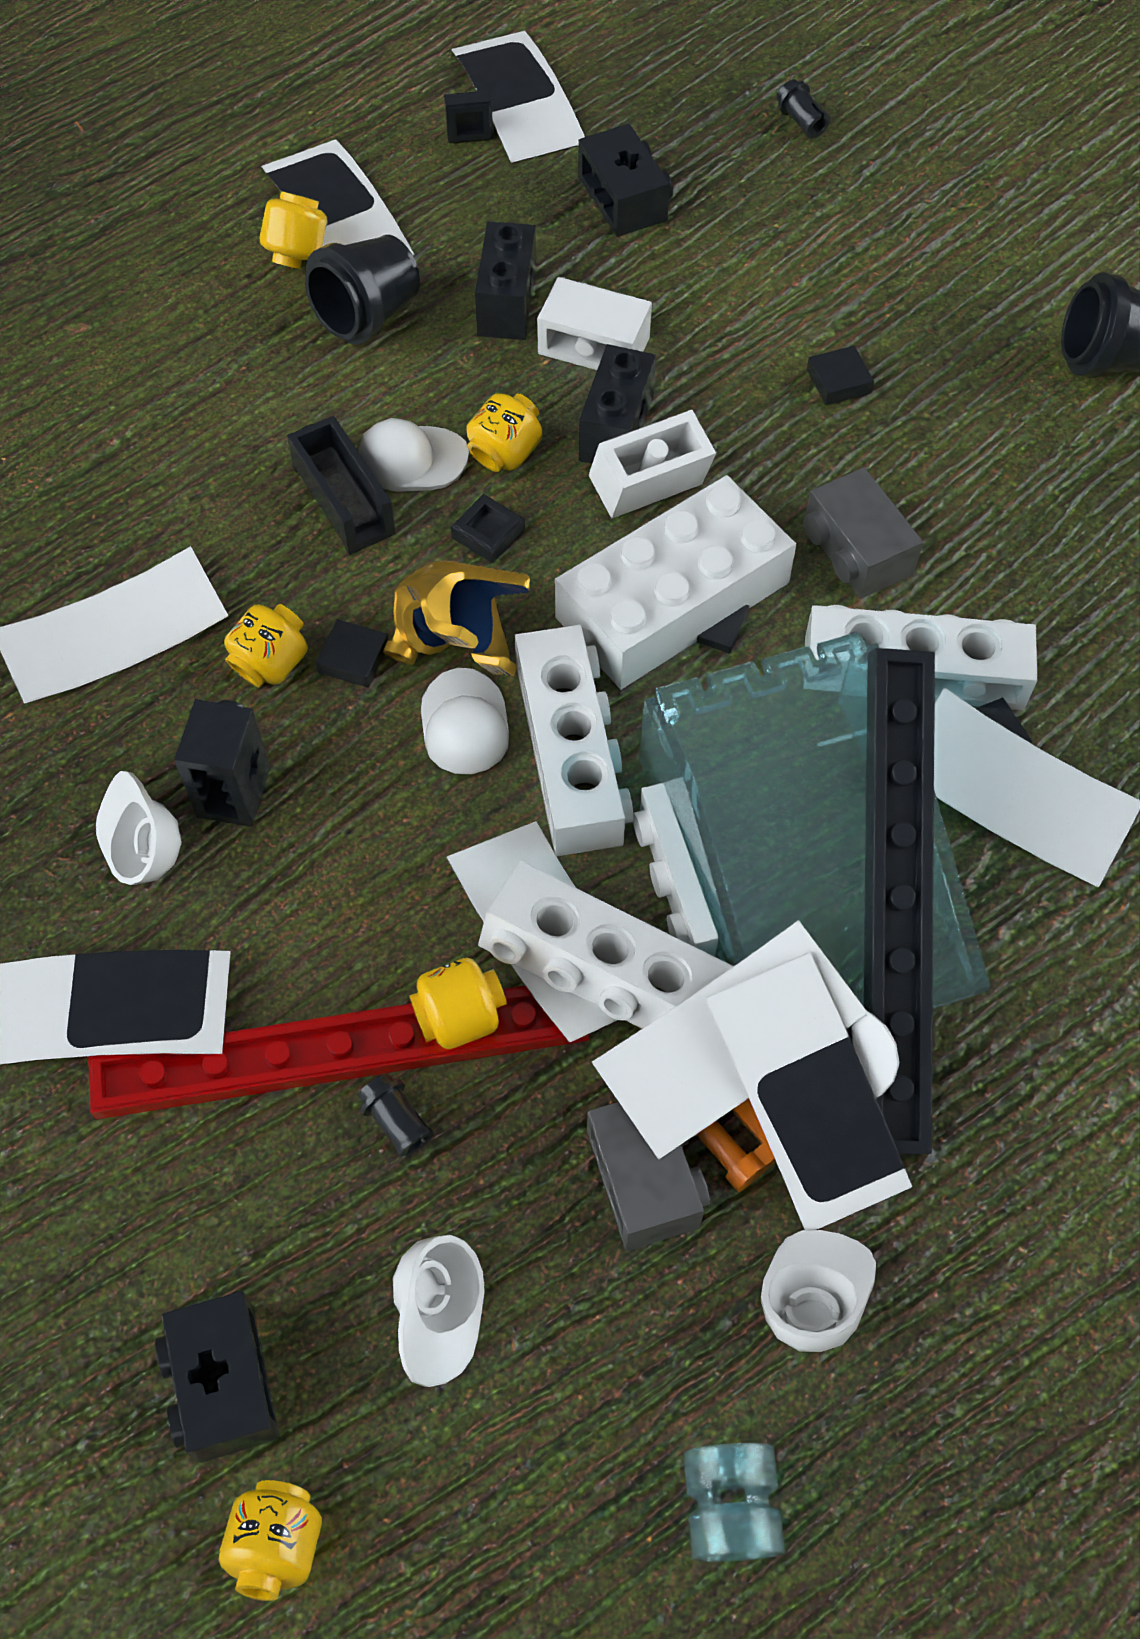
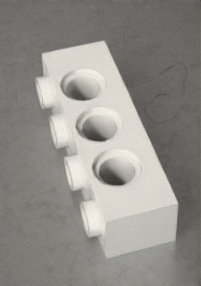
(1003, 648)
(575, 817)
(584, 935)

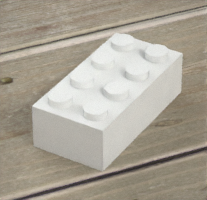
(674, 579)

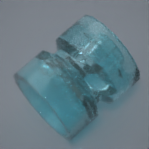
(740, 1528)

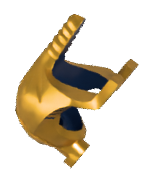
(457, 607)

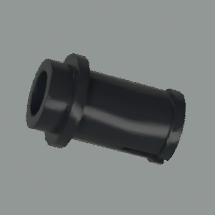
(797, 102)
(395, 1114)

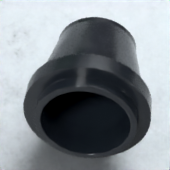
(360, 285)
(1102, 327)

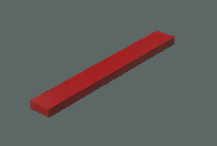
(306, 1055)

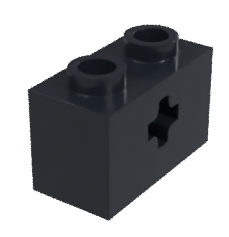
(624, 179)
(506, 280)
(617, 398)
(223, 762)
(243, 1409)

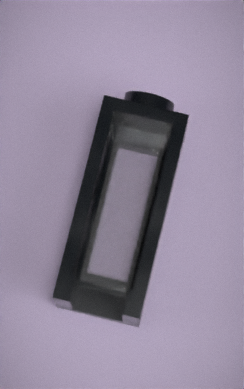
(342, 484)

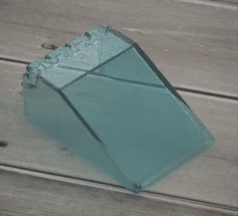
(776, 809)

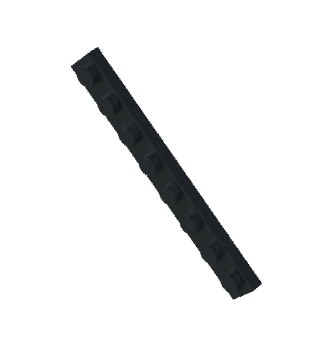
(901, 880)

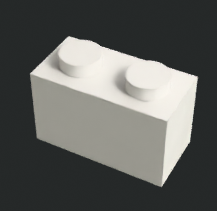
(585, 318)
(651, 463)

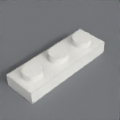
(673, 870)

